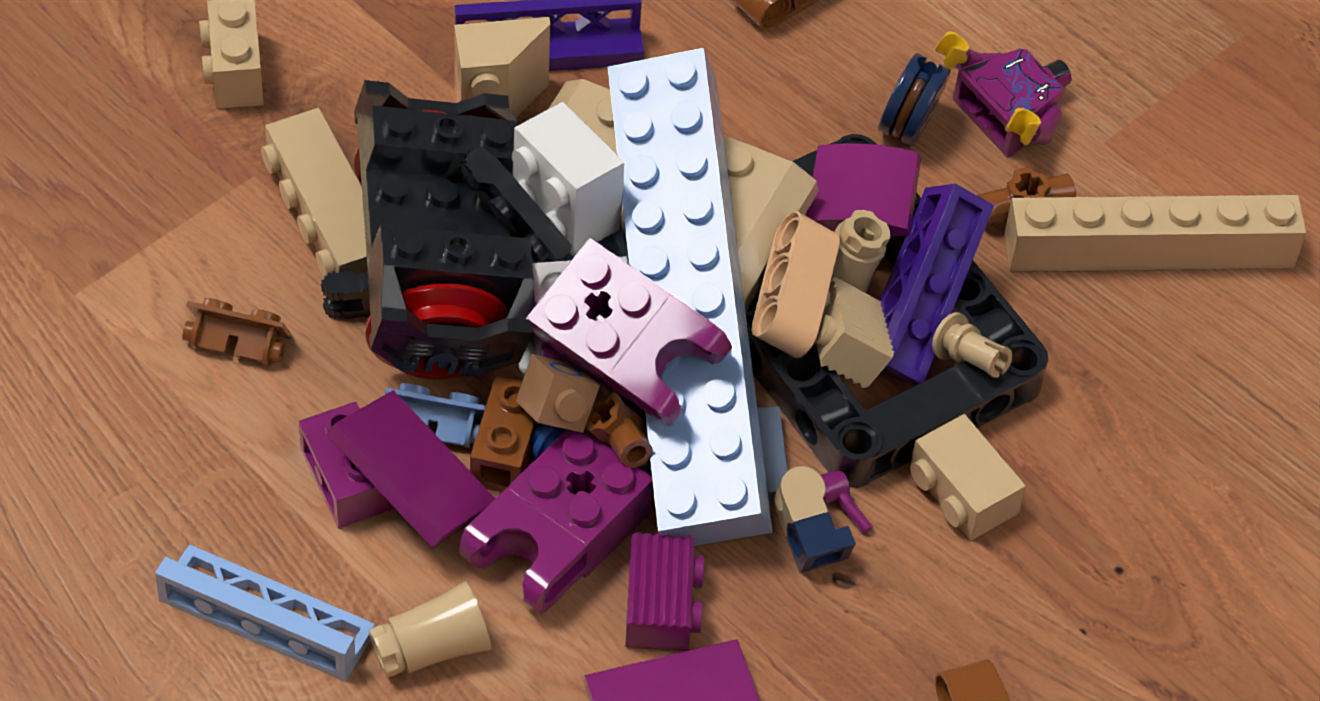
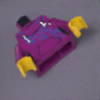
(1007, 93)

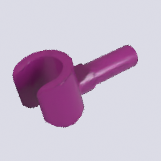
(838, 490)

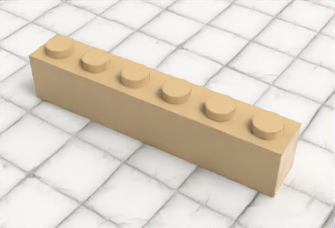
(1154, 233)

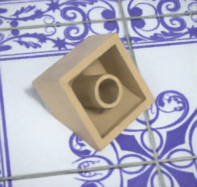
(503, 60)

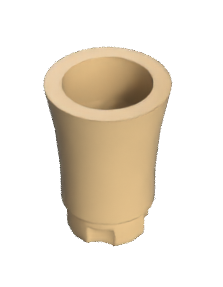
(860, 248)
(431, 633)

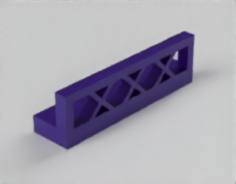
(581, 44)
(930, 274)

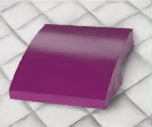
(865, 179)

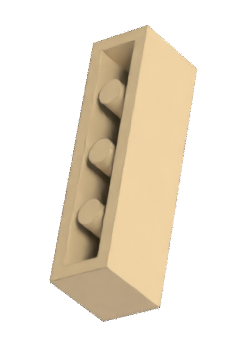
(320, 188)

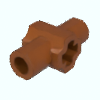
(1027, 184)
(619, 427)

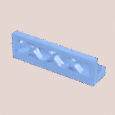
(260, 618)

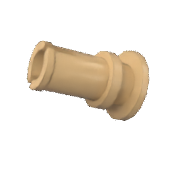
(964, 342)

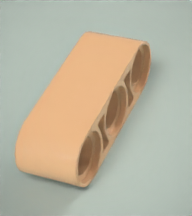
(795, 284)

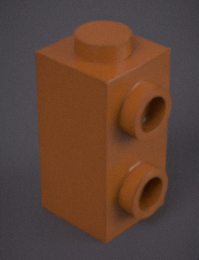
(503, 438)

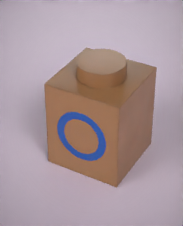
(557, 393)

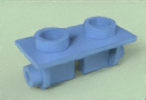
(454, 416)

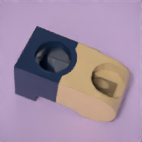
(808, 522)

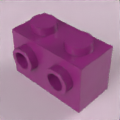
(341, 483)

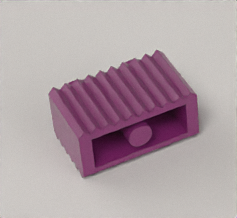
(661, 592)

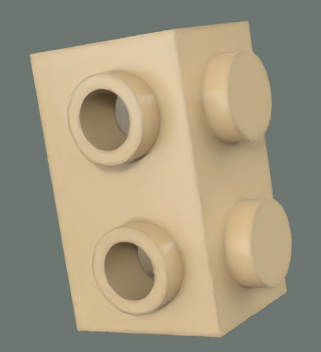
(234, 53)

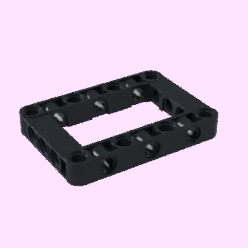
(886, 434)

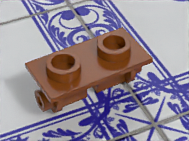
(218, 323)

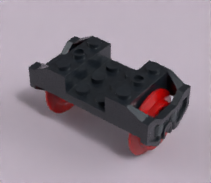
(441, 267)

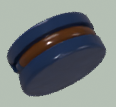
(914, 99)

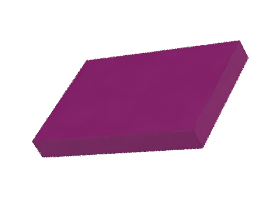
(411, 467)
(693, 675)

